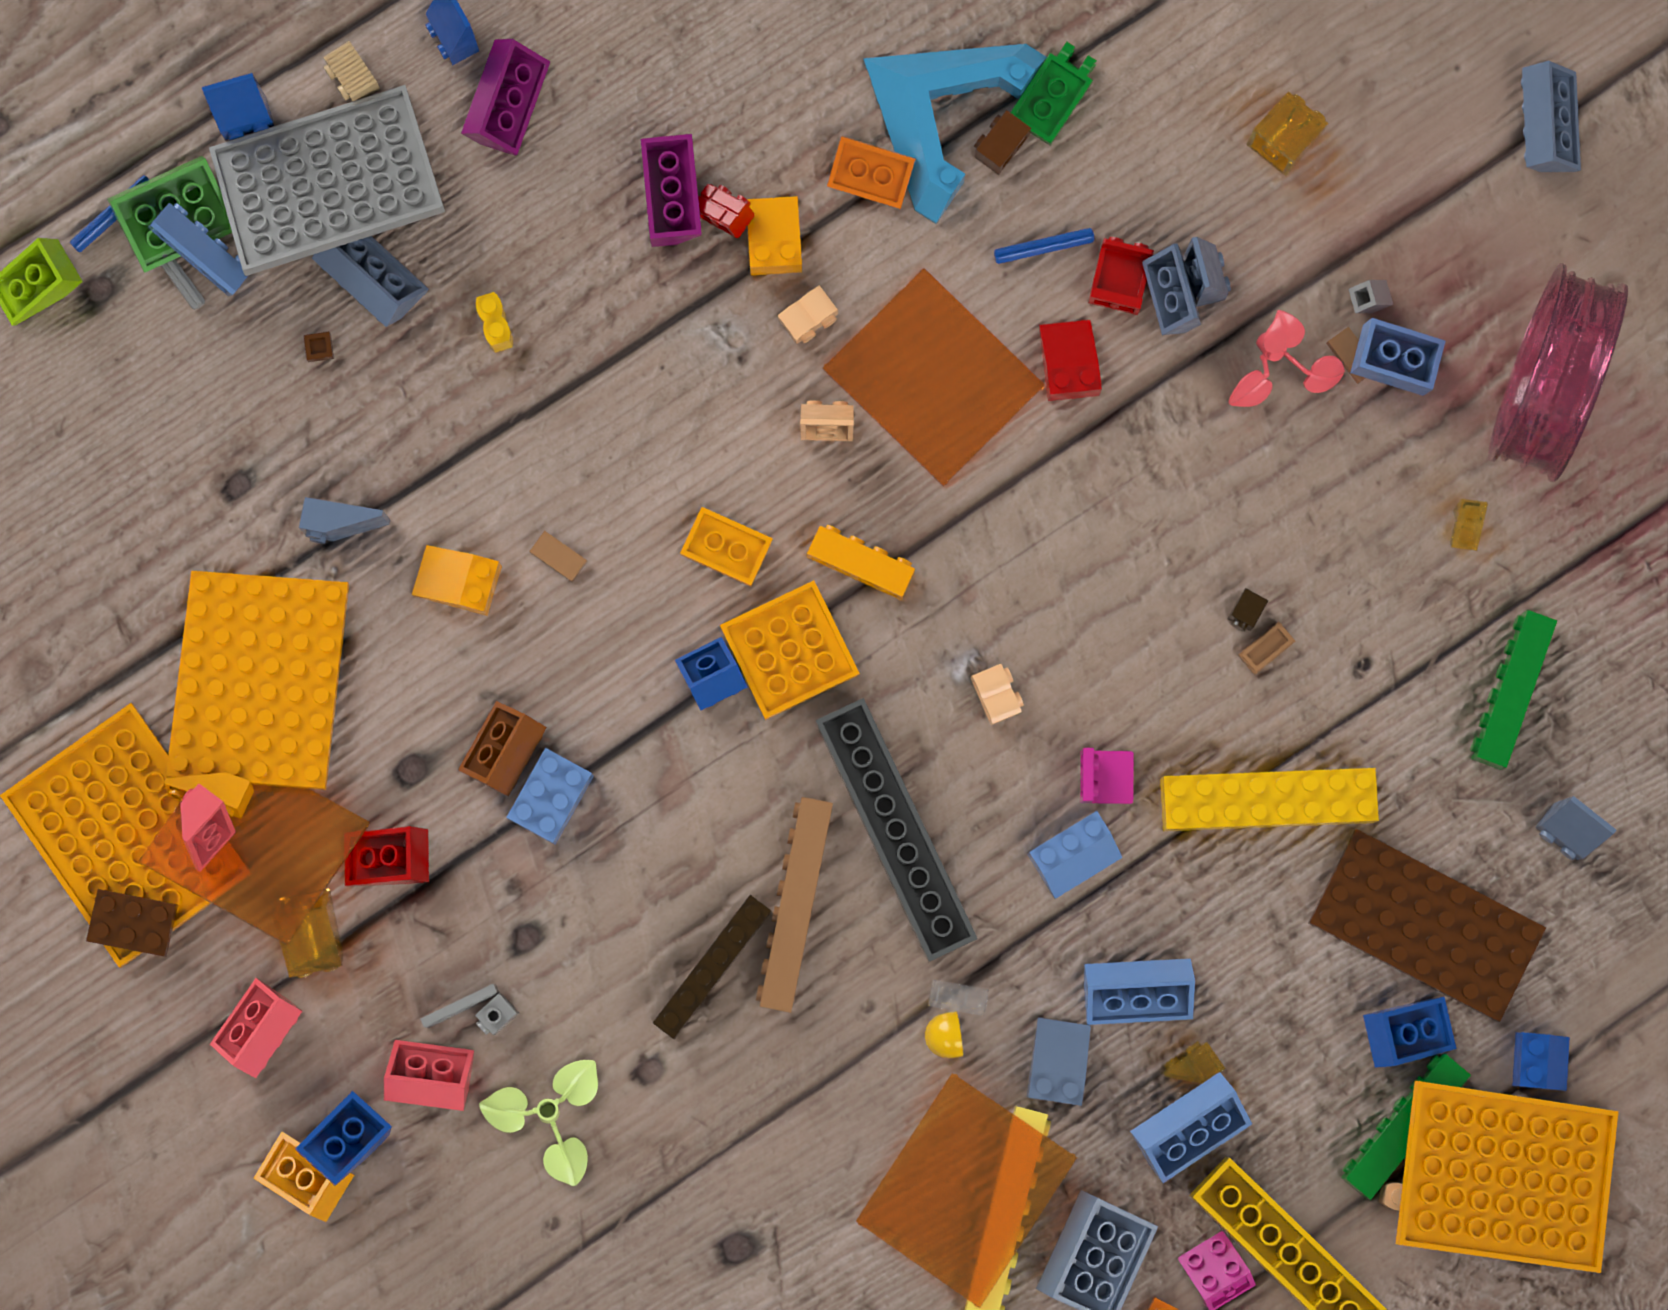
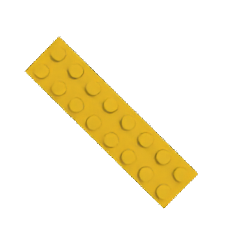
(1269, 799)
(1279, 1242)

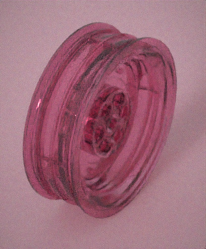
(1558, 372)

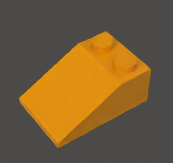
(774, 236)
(457, 579)
(298, 1180)

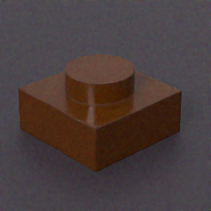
(318, 346)

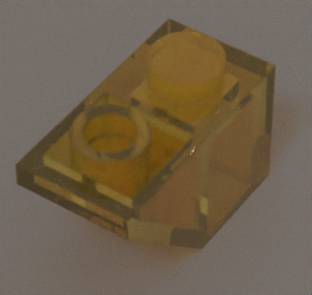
(1195, 1066)

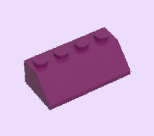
(505, 96)
(671, 189)

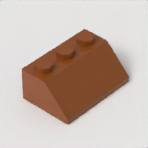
(502, 748)

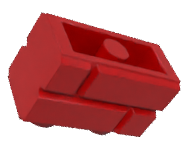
(724, 210)

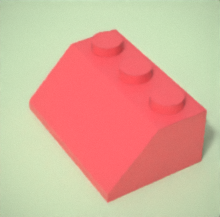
(204, 825)
(255, 1028)
(428, 1075)

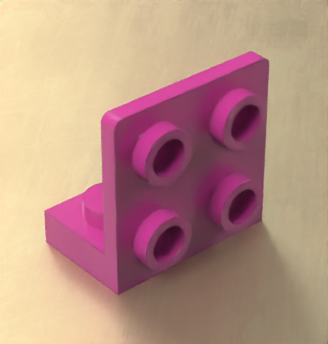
(1106, 776)
(1217, 1271)

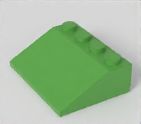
(187, 185)

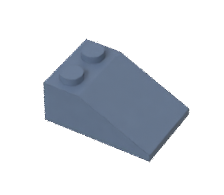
(1205, 272)
(334, 521)
(1574, 828)
(1059, 1061)

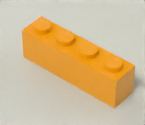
(860, 562)

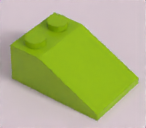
(36, 280)

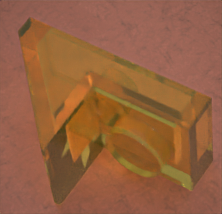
(1468, 524)

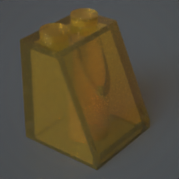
(1287, 132)
(316, 942)

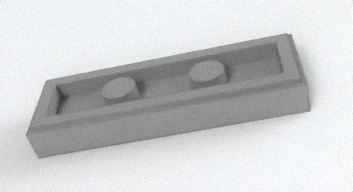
(460, 1006)

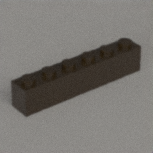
(712, 967)

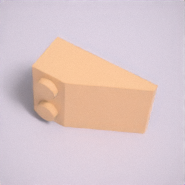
(827, 421)

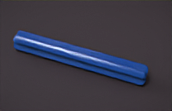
(98, 225)
(1044, 245)

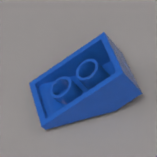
(452, 29)
(238, 106)
(1409, 1032)
(344, 1138)

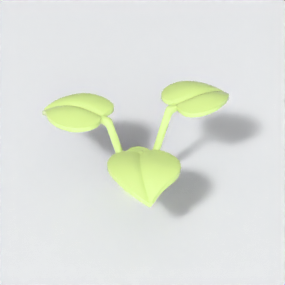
(507, 1108)

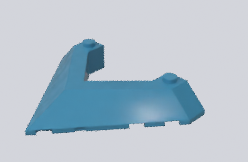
(905, 92)

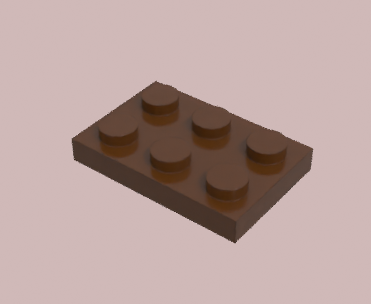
(132, 922)

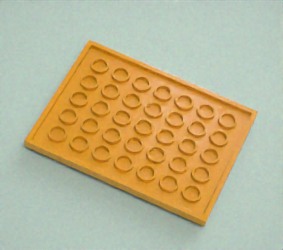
(258, 679)
(98, 814)
(1507, 1177)

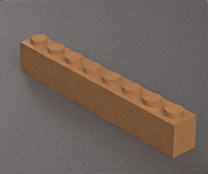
(796, 904)

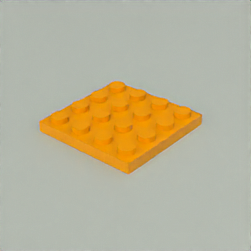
(789, 650)

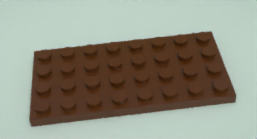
(1427, 925)

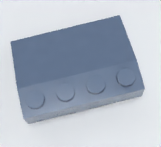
(1096, 1255)

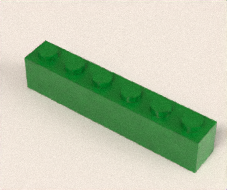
(1513, 690)
(1388, 1147)

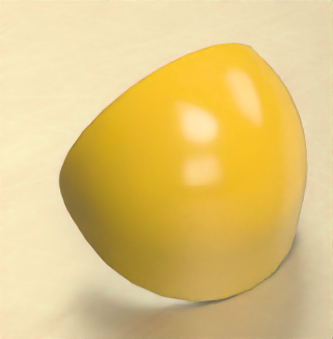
(944, 1035)

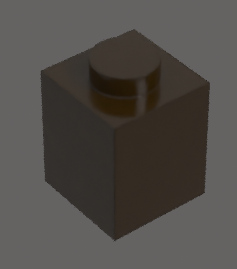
(1247, 610)

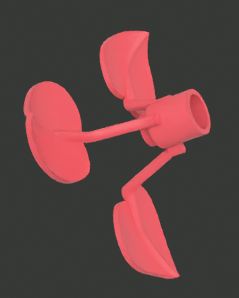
(1284, 333)

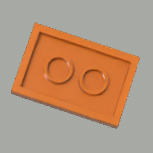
(871, 172)

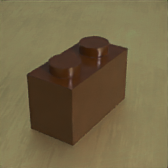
(1001, 142)

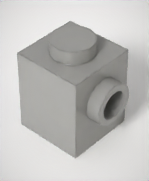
(1370, 296)
(496, 1015)

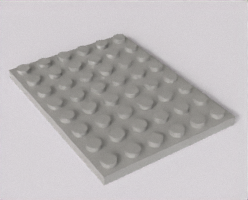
(326, 180)

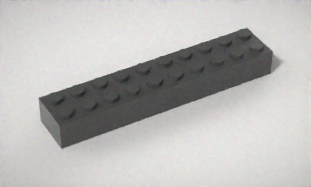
(896, 830)

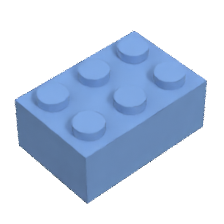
(1398, 356)
(550, 796)

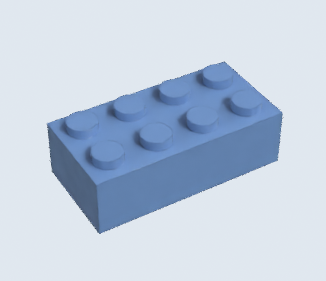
(1191, 1127)

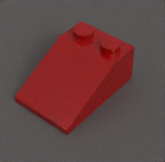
(1070, 360)
(389, 858)

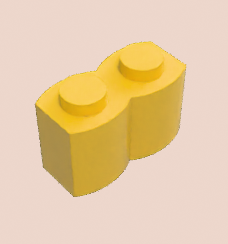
(494, 322)

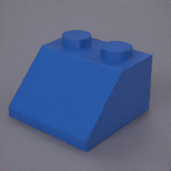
(711, 673)
(1541, 1061)

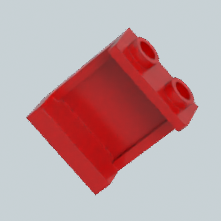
(1120, 276)

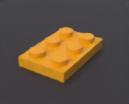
(726, 546)

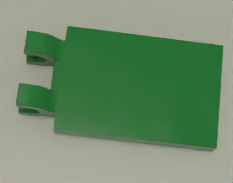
(1054, 94)

